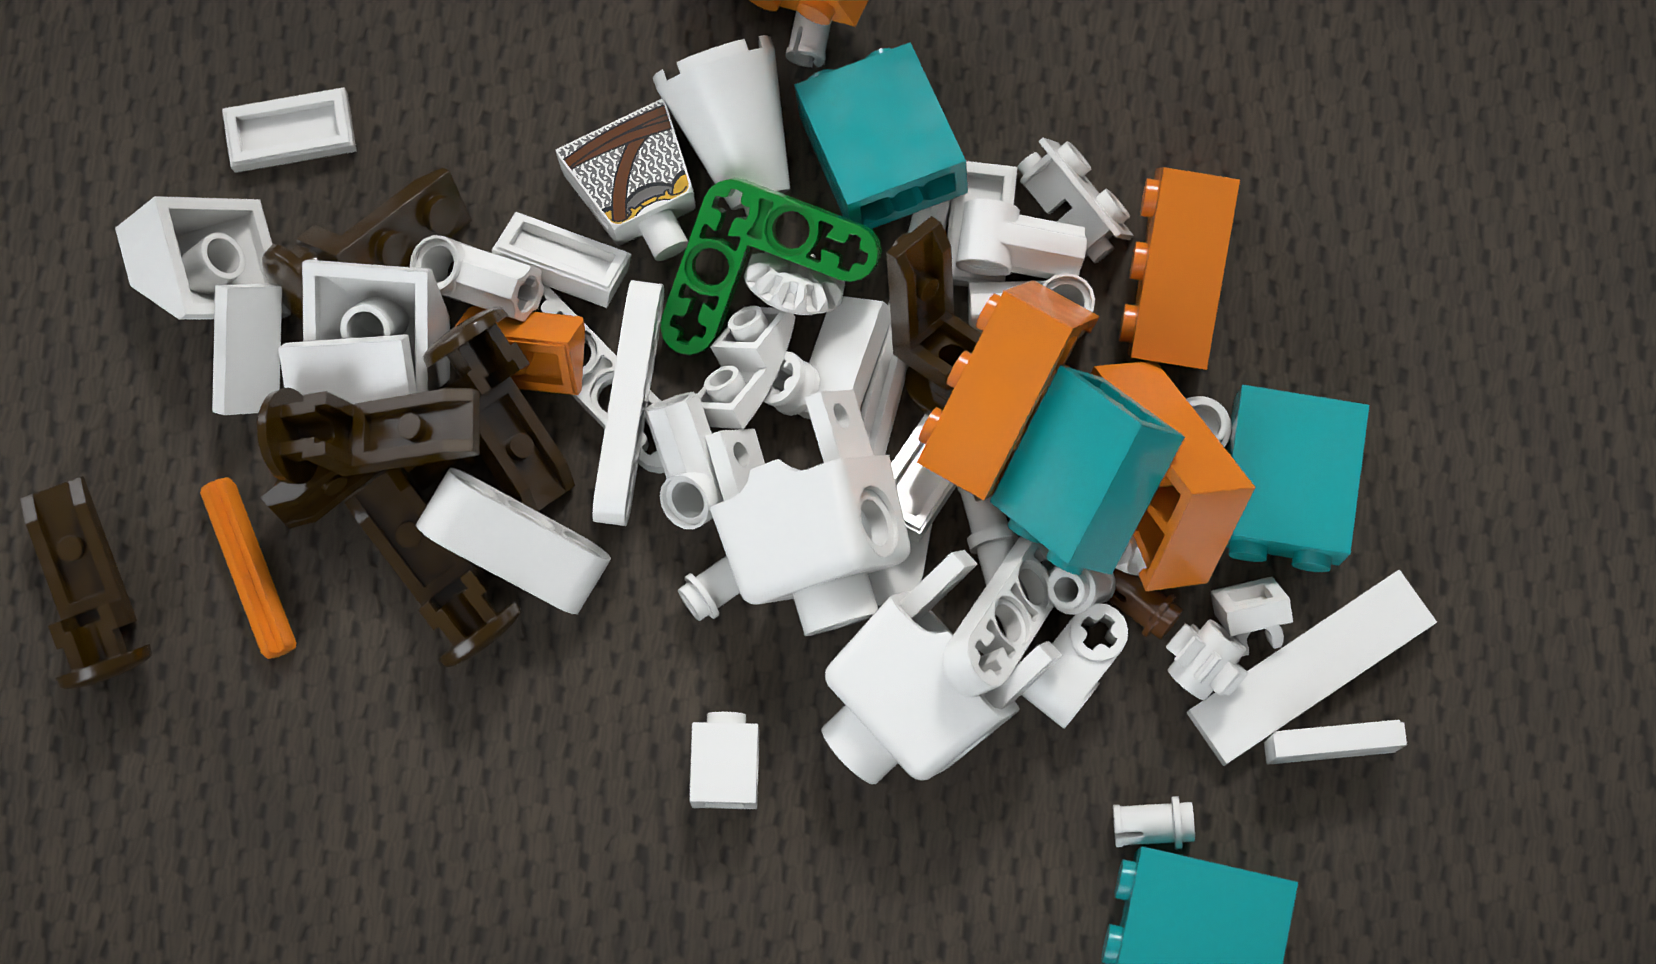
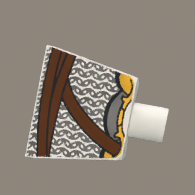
(633, 179)

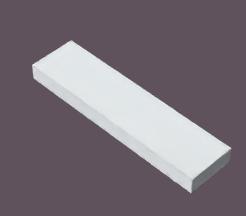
(1312, 667)

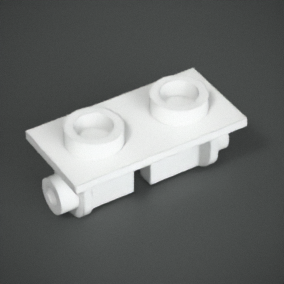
(1061, 178)

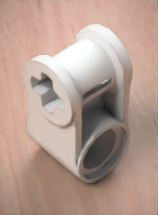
(1076, 674)

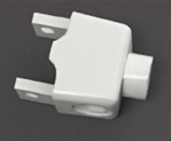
(810, 529)
(899, 691)

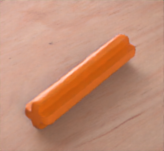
(248, 568)

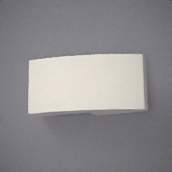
(749, 361)

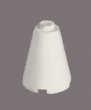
(731, 113)

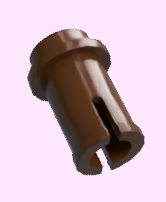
(1147, 608)

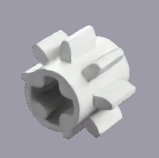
(1206, 660)

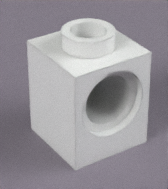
(724, 762)

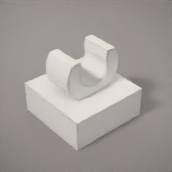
(1252, 608)

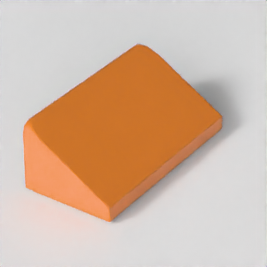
(550, 345)

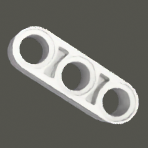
(513, 541)

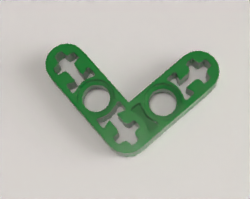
(759, 232)

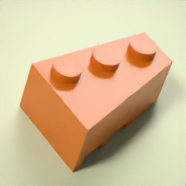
(1179, 267)
(1001, 385)
(1199, 494)

